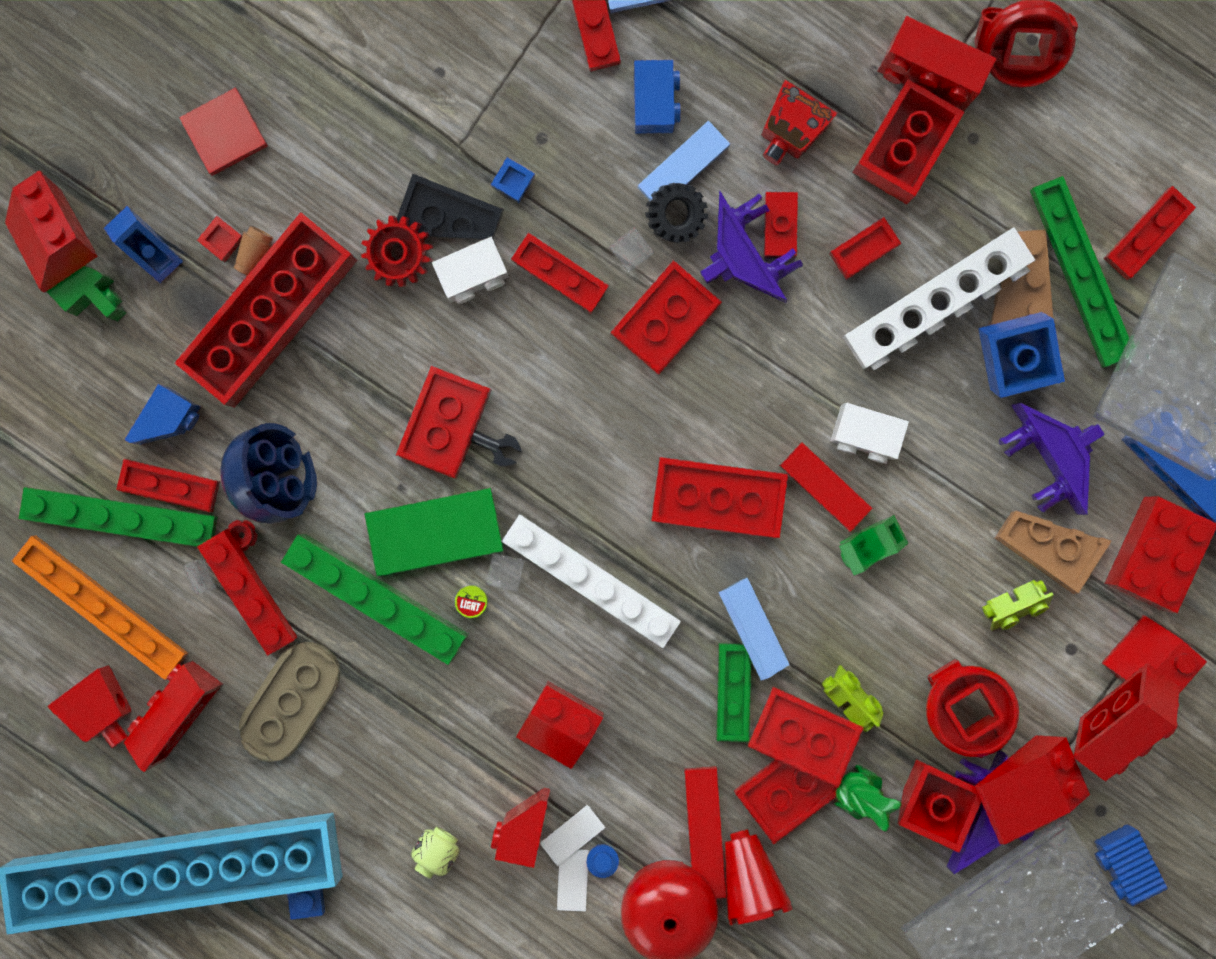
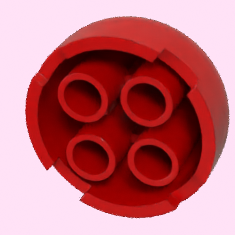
(669, 892)

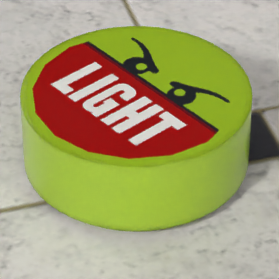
(471, 601)

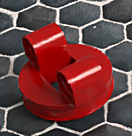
(1056, 44)
(986, 735)

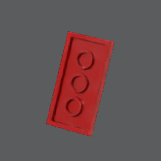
(719, 497)

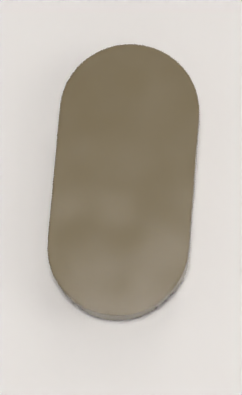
(289, 701)

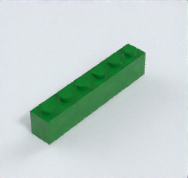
(374, 598)

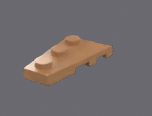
(1030, 292)
(1058, 552)

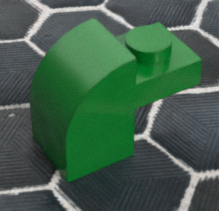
(87, 287)
(872, 544)

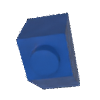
(142, 244)
(163, 417)

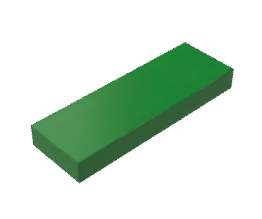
(733, 693)

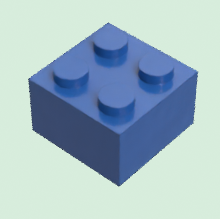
(1021, 354)

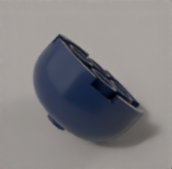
(252, 473)

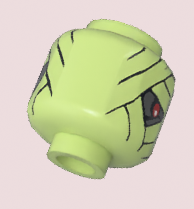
(435, 852)

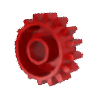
(380, 256)

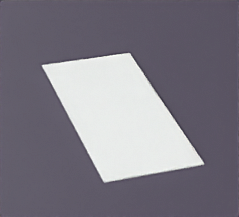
(572, 835)
(573, 882)

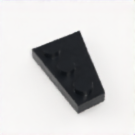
(448, 211)

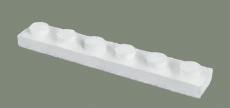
(591, 581)

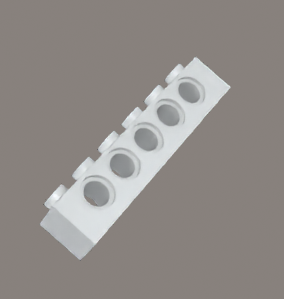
(1006, 248)

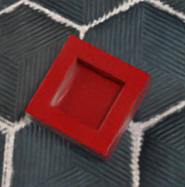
(220, 239)

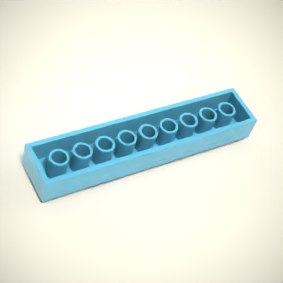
(170, 873)

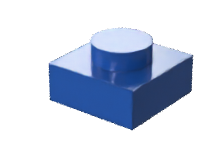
(513, 180)
(306, 904)

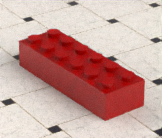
(266, 311)

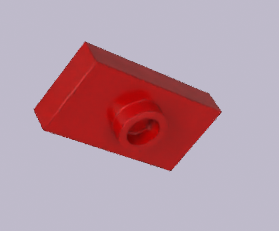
(780, 223)

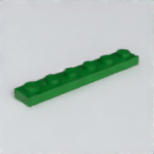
(1081, 270)
(116, 517)

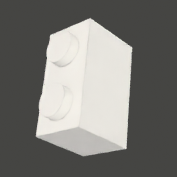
(471, 271)
(869, 432)

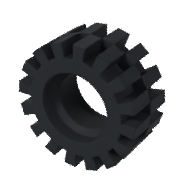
(694, 219)

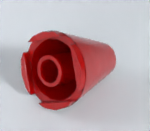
(751, 881)

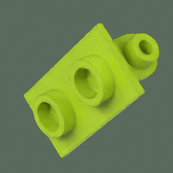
(1030, 601)
(846, 687)

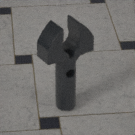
(494, 445)

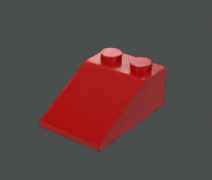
(1032, 788)

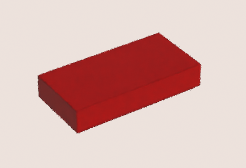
(865, 248)

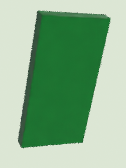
(434, 532)

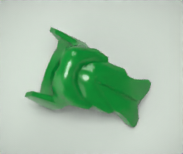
(862, 797)

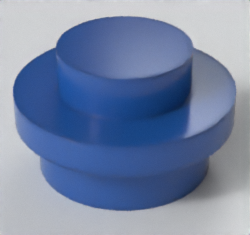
(602, 861)

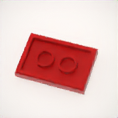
(666, 317)
(443, 422)
(805, 737)
(783, 798)

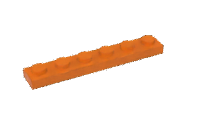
(99, 606)

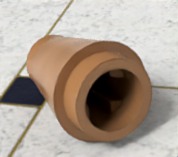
(252, 248)

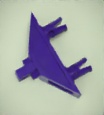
(739, 258)
(1064, 452)
(981, 836)

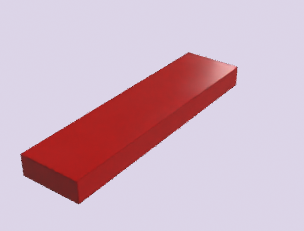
(705, 826)

